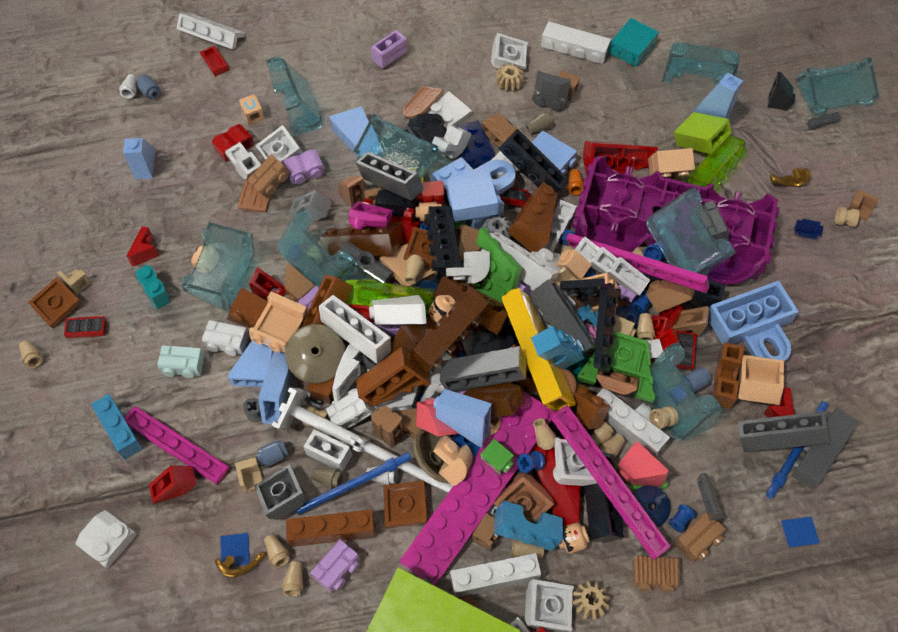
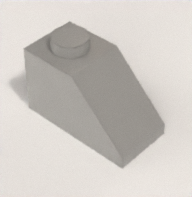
(314, 203)

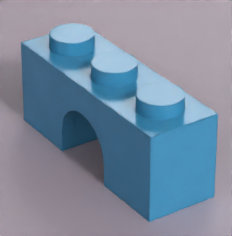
(558, 346)
(116, 426)
(511, 523)

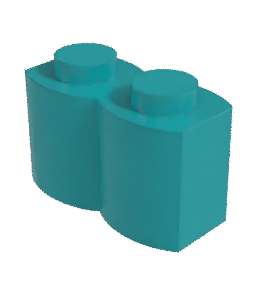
(152, 286)

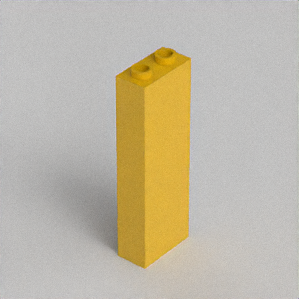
(546, 375)

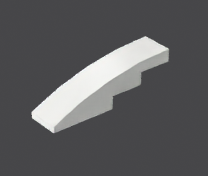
(561, 219)
(616, 267)
(347, 371)

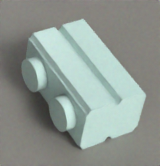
(181, 361)

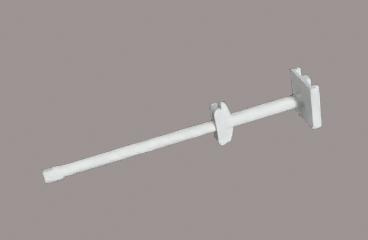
(293, 410)

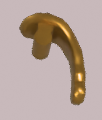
(799, 178)
(225, 567)

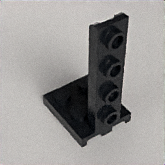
(606, 319)

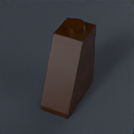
(505, 397)

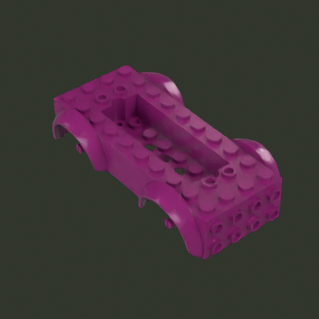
(617, 206)

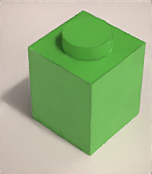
(497, 457)

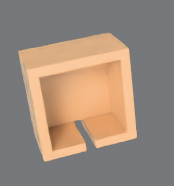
(672, 163)
(761, 379)

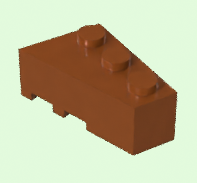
(246, 309)
(391, 377)

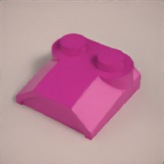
(369, 215)

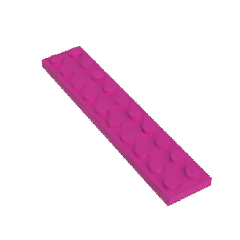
(472, 497)

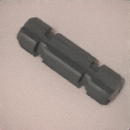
(824, 120)

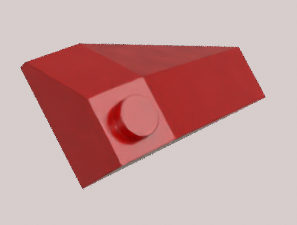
(618, 155)
(566, 497)

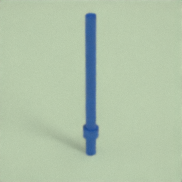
(390, 465)
(780, 478)

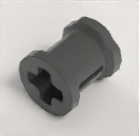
(253, 410)

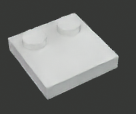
(450, 109)

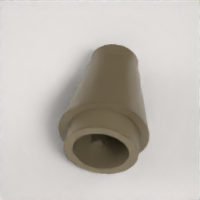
(540, 123)
(329, 477)

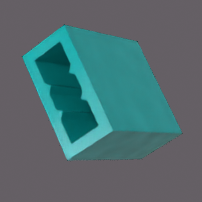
(633, 42)

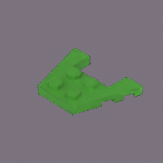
(503, 269)
(630, 358)

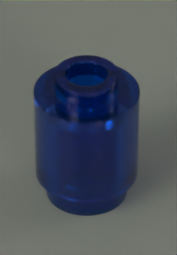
(808, 228)

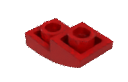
(666, 319)

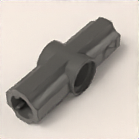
(374, 270)

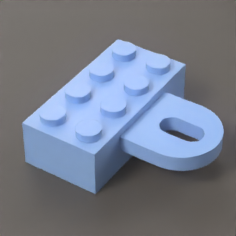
(461, 169)
(755, 319)

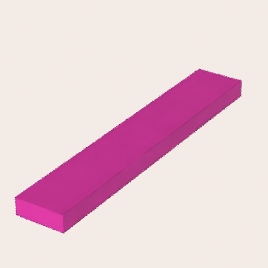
(176, 445)

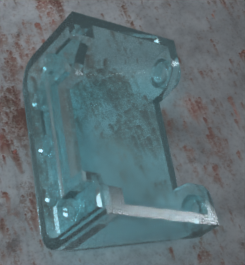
(699, 61)
(838, 86)
(298, 101)
(396, 146)
(685, 236)
(308, 256)
(220, 266)
(672, 390)

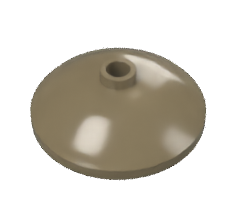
(314, 367)
(429, 461)

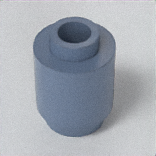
(148, 87)
(697, 379)
(271, 453)

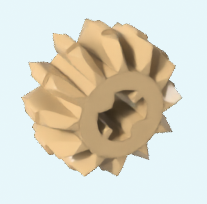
(509, 77)
(582, 600)

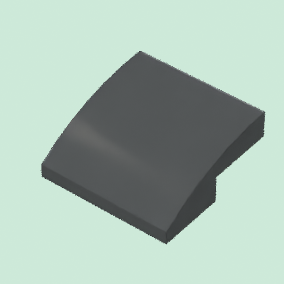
(709, 498)

